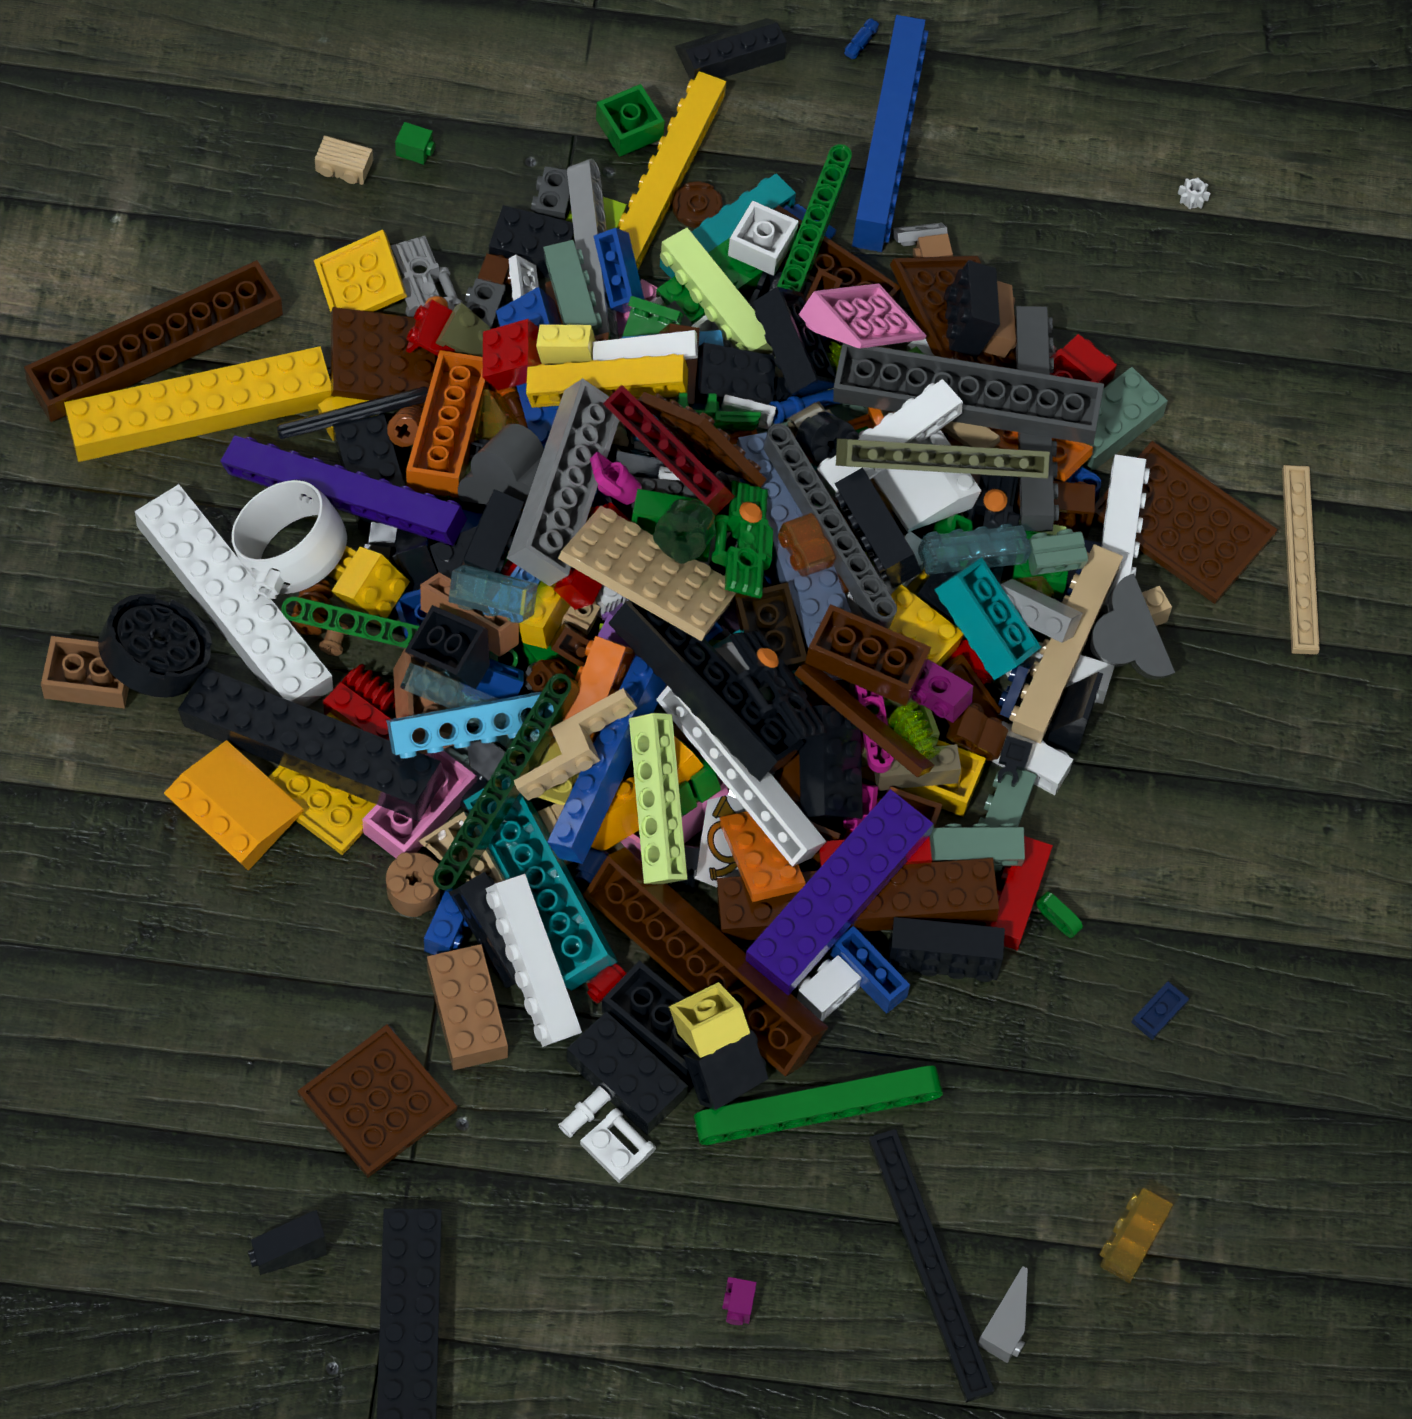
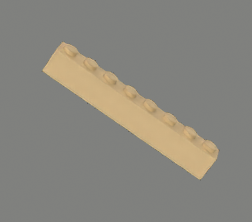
(1059, 658)

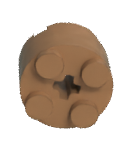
(410, 870)

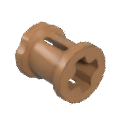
(333, 641)

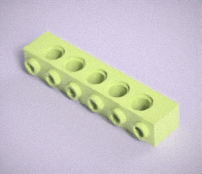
(658, 798)

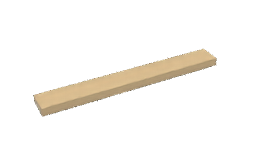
(1300, 560)

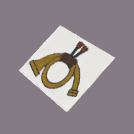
(715, 855)

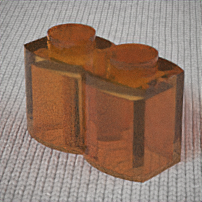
(806, 544)

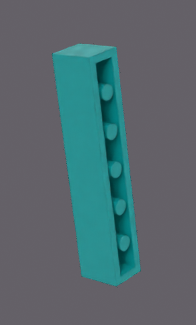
(715, 230)

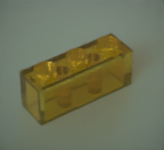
(1134, 1234)

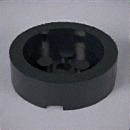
(152, 665)

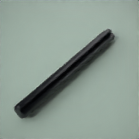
(352, 412)

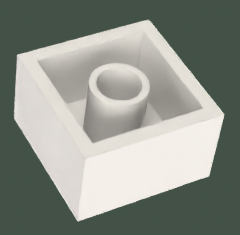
(763, 238)

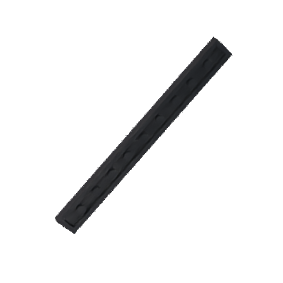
(931, 1266)

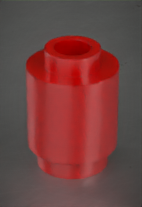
(604, 982)

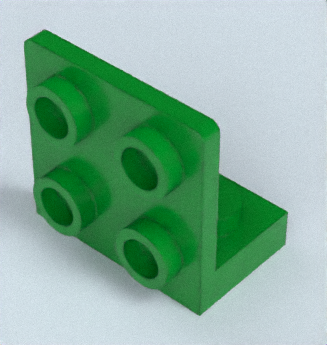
(649, 317)

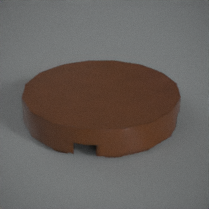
(696, 203)

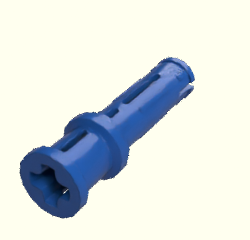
(795, 404)

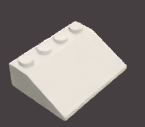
(925, 495)

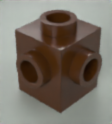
(544, 670)

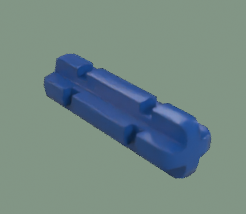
(861, 38)

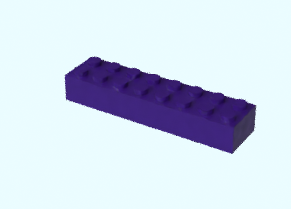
(839, 892)

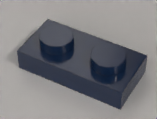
(1160, 1010)

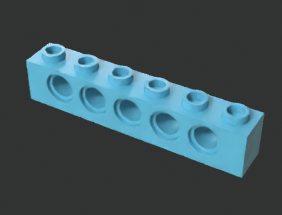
(402, 728)

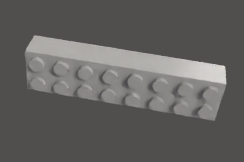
(563, 482)

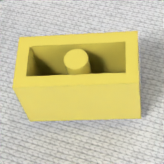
(565, 343)

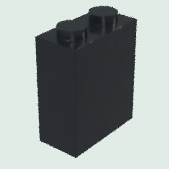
(727, 1071)

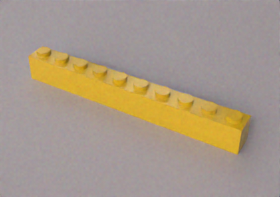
(671, 162)

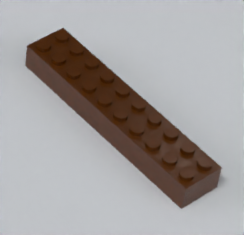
(155, 339)
(924, 891)
(702, 957)

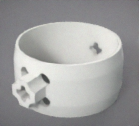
(305, 562)

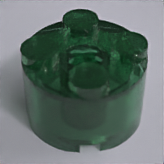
(685, 530)

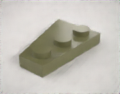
(463, 332)

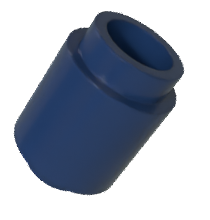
(592, 863)

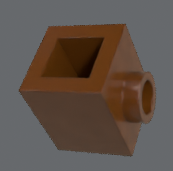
(495, 270)

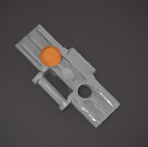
(421, 287)

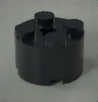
(820, 434)

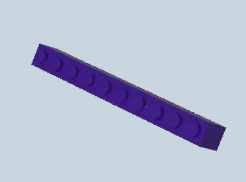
(347, 490)

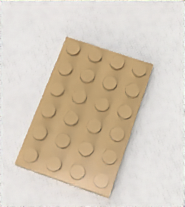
(635, 567)

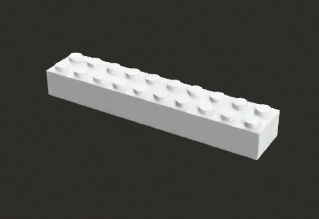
(226, 595)

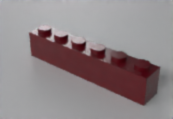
(668, 449)

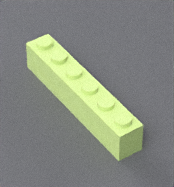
(714, 292)

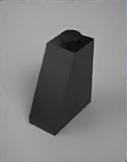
(289, 1244)

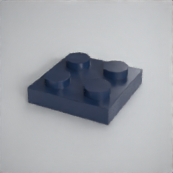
(1018, 677)

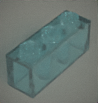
(492, 593)

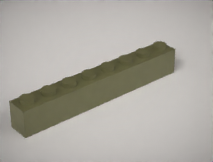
(942, 458)

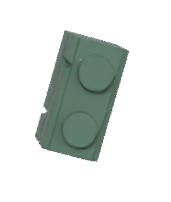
(1057, 552)

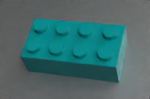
(987, 618)

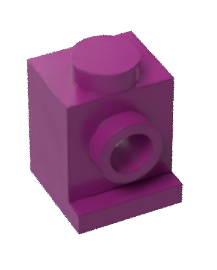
(739, 1301)

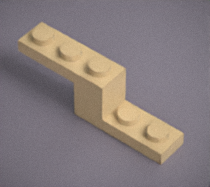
(575, 744)

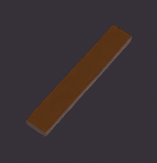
(864, 720)

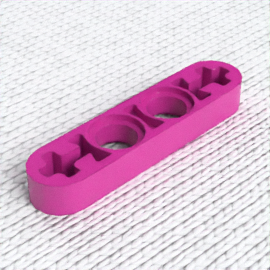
(870, 746)

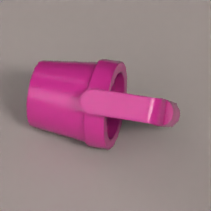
(614, 479)

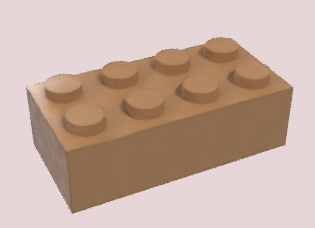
(467, 1007)

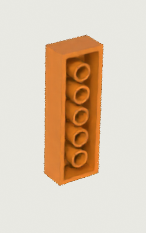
(447, 425)

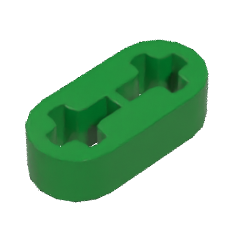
(1059, 914)

